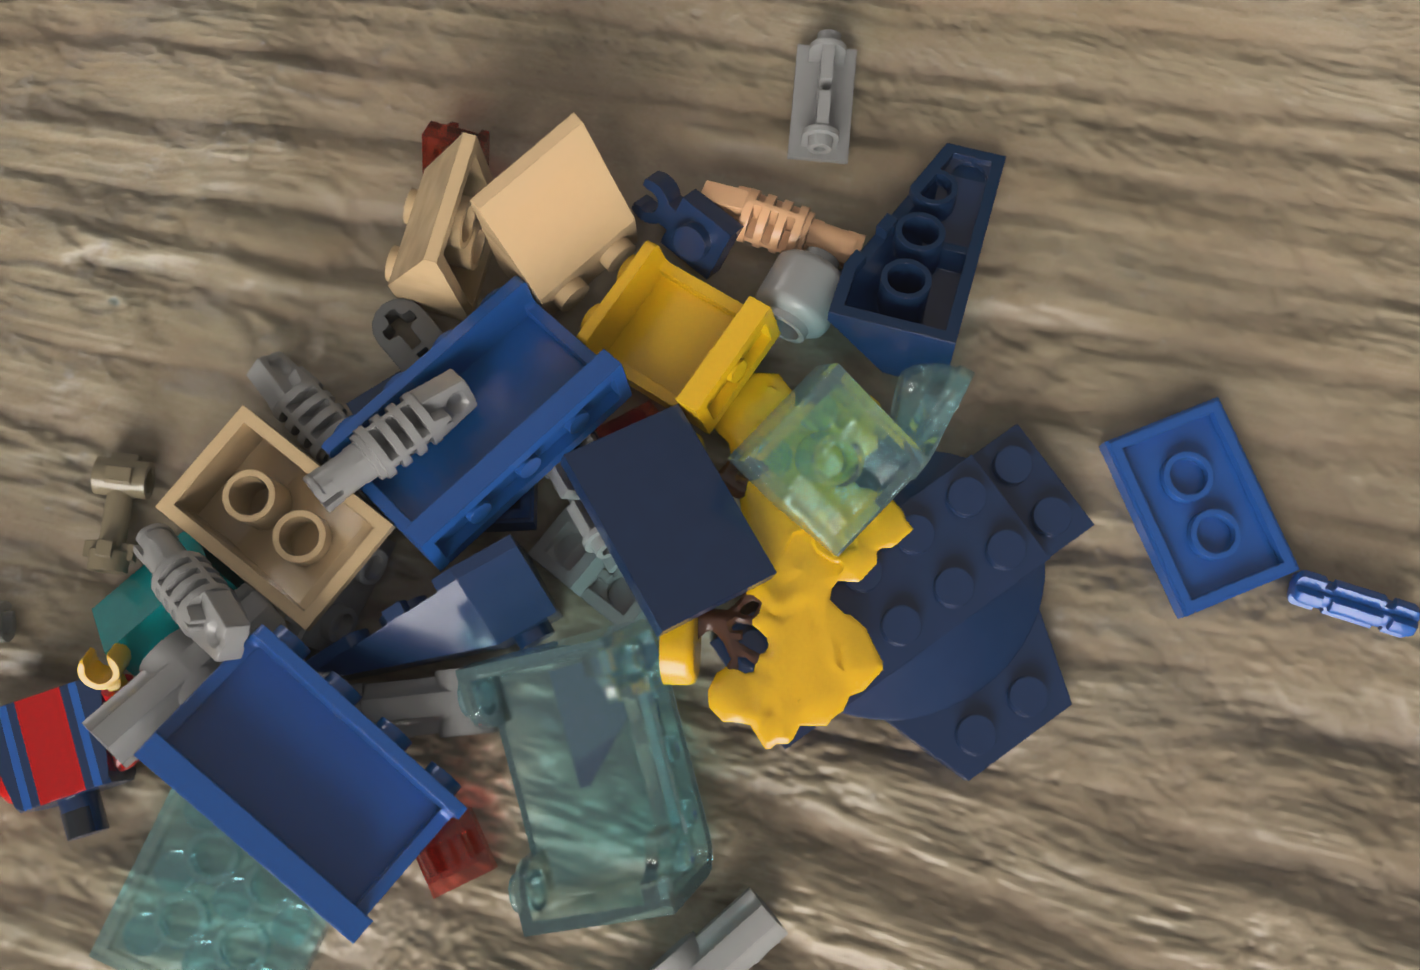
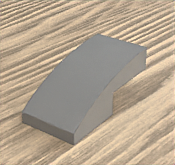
(565, 558)

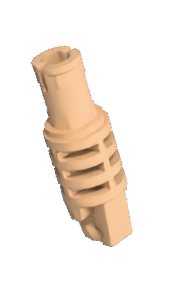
(781, 224)

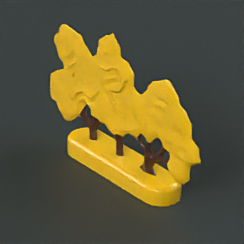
(813, 648)

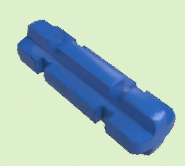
(1353, 604)

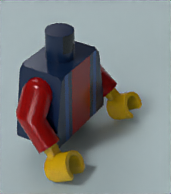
(51, 755)

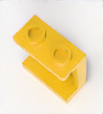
(679, 336)

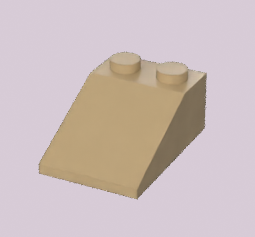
(557, 217)
(443, 244)
(266, 524)

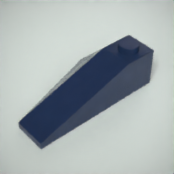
(913, 278)
(477, 609)

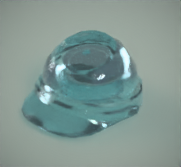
(927, 400)

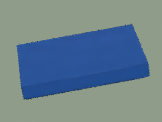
(1198, 508)

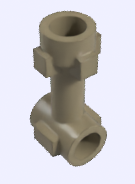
(122, 480)

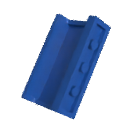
(534, 401)
(303, 778)

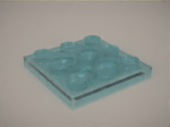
(204, 905)

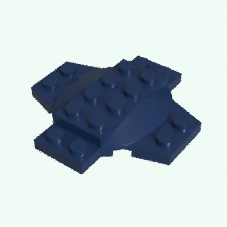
(961, 606)

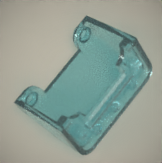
(595, 778)

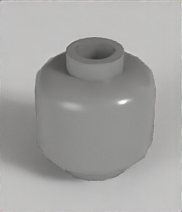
(801, 292)

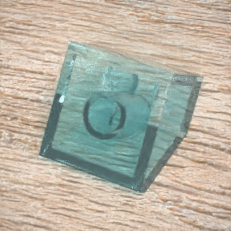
(829, 457)

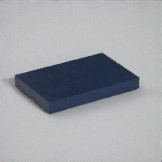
(667, 519)

